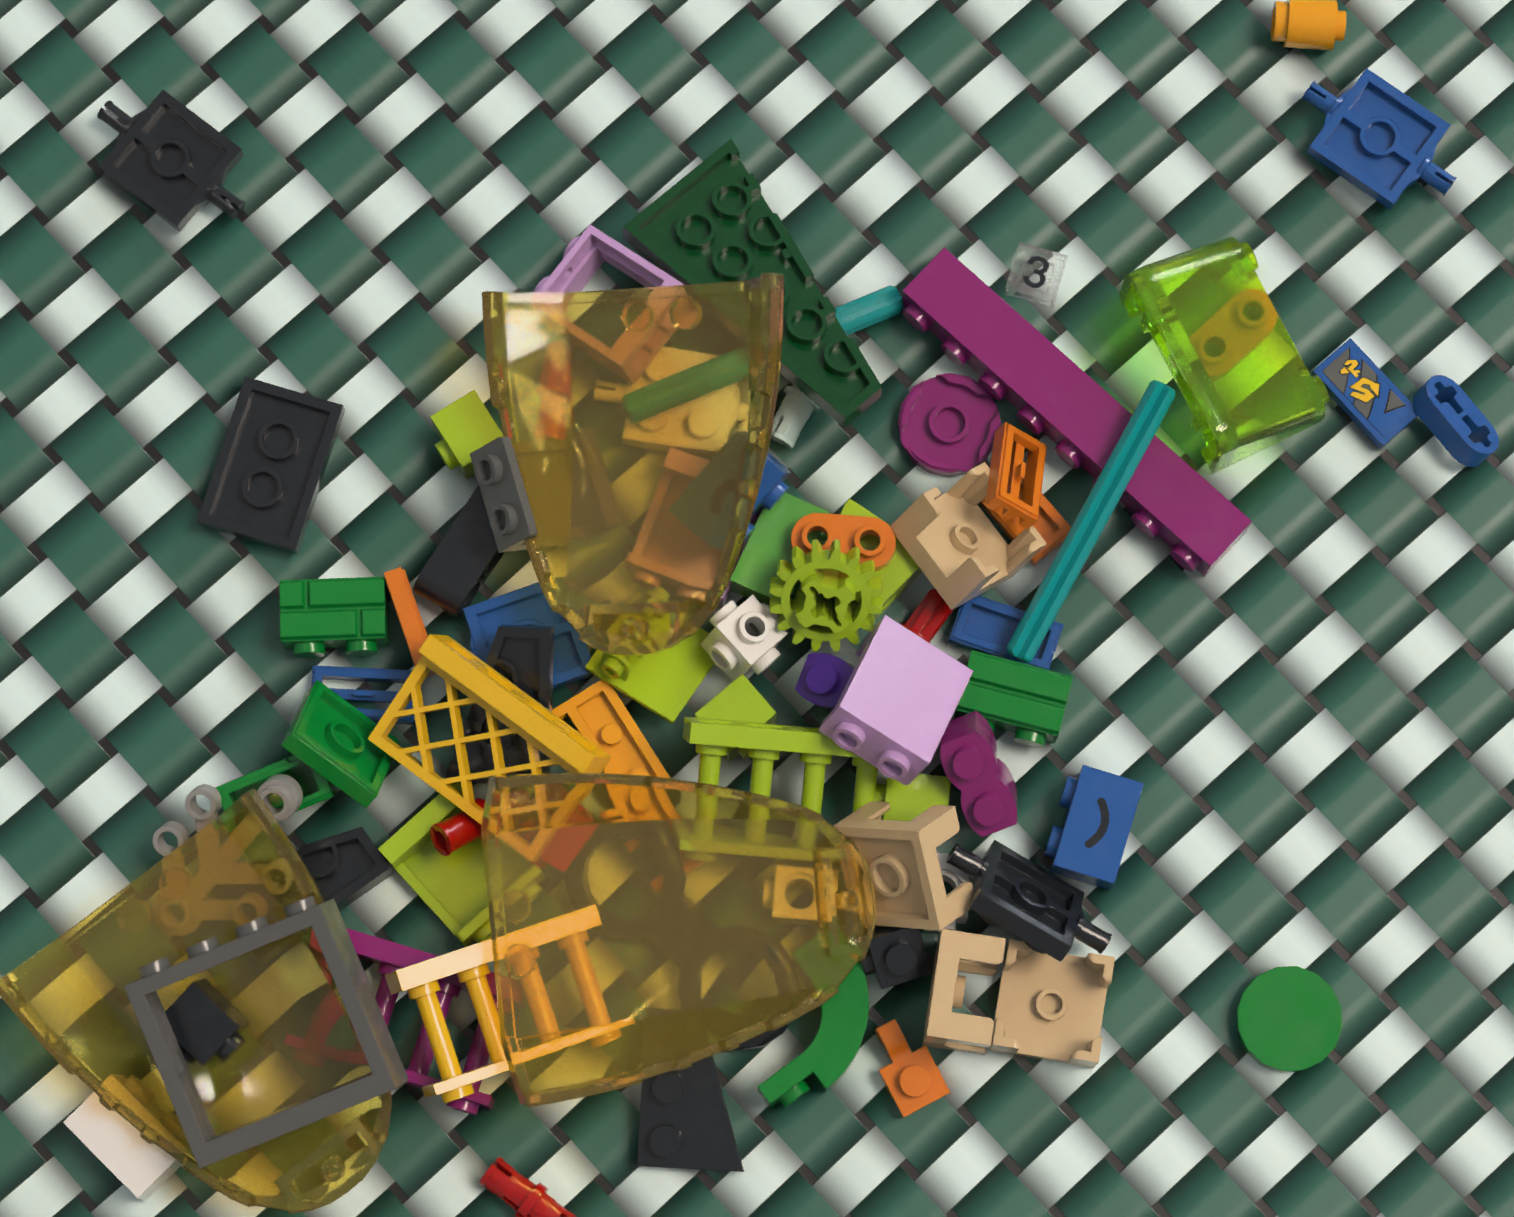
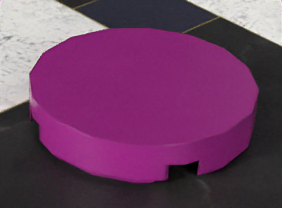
(948, 424)

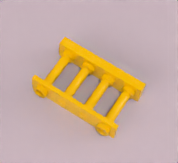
(422, 983)

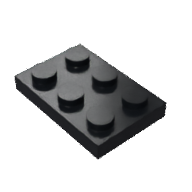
(271, 465)

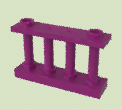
(395, 956)

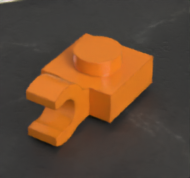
(911, 1076)

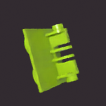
(658, 680)

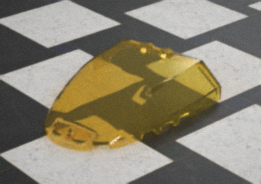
(637, 444)
(658, 923)
(298, 1028)

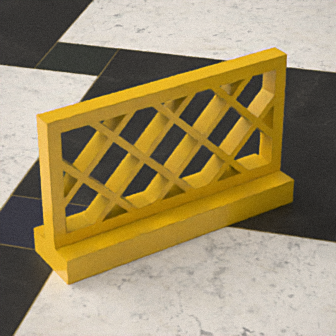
(501, 702)

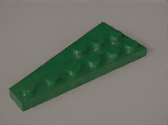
(722, 231)

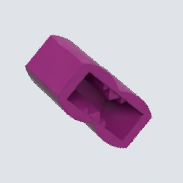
(985, 782)

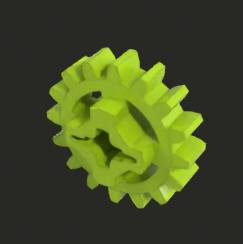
(830, 575)

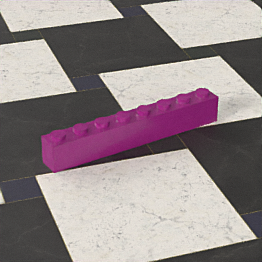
(1069, 409)

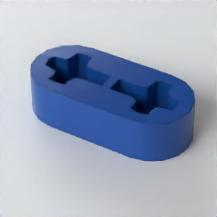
(1455, 421)

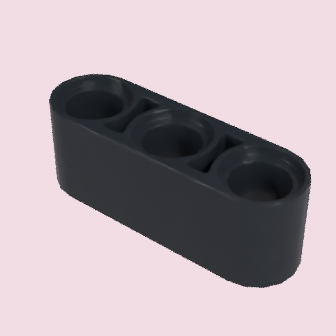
(460, 560)

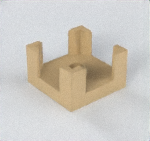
(958, 542)
(907, 865)
(968, 954)
(1051, 1005)

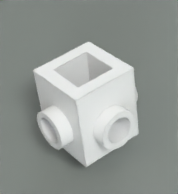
(743, 638)

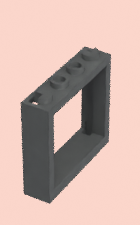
(355, 993)

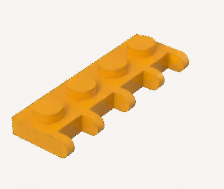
(608, 724)

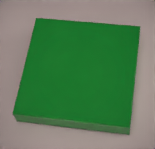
(335, 743)

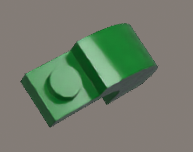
(832, 1050)

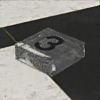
(1036, 274)

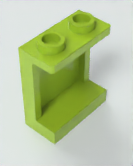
(447, 884)

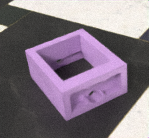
(587, 254)

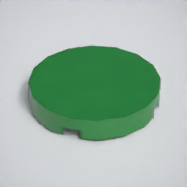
(1288, 1019)

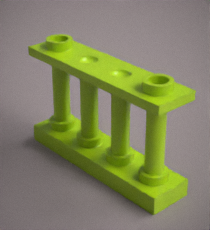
(764, 746)

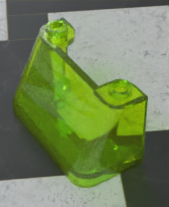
(1225, 349)

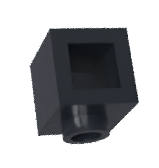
(896, 956)
(206, 1024)

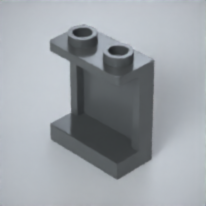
(504, 495)

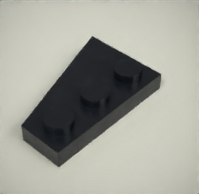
(526, 659)
(345, 866)
(687, 1121)

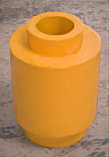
(1308, 24)

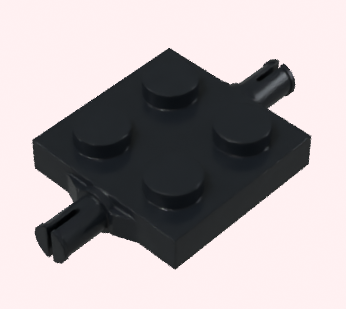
(171, 160)
(1027, 901)

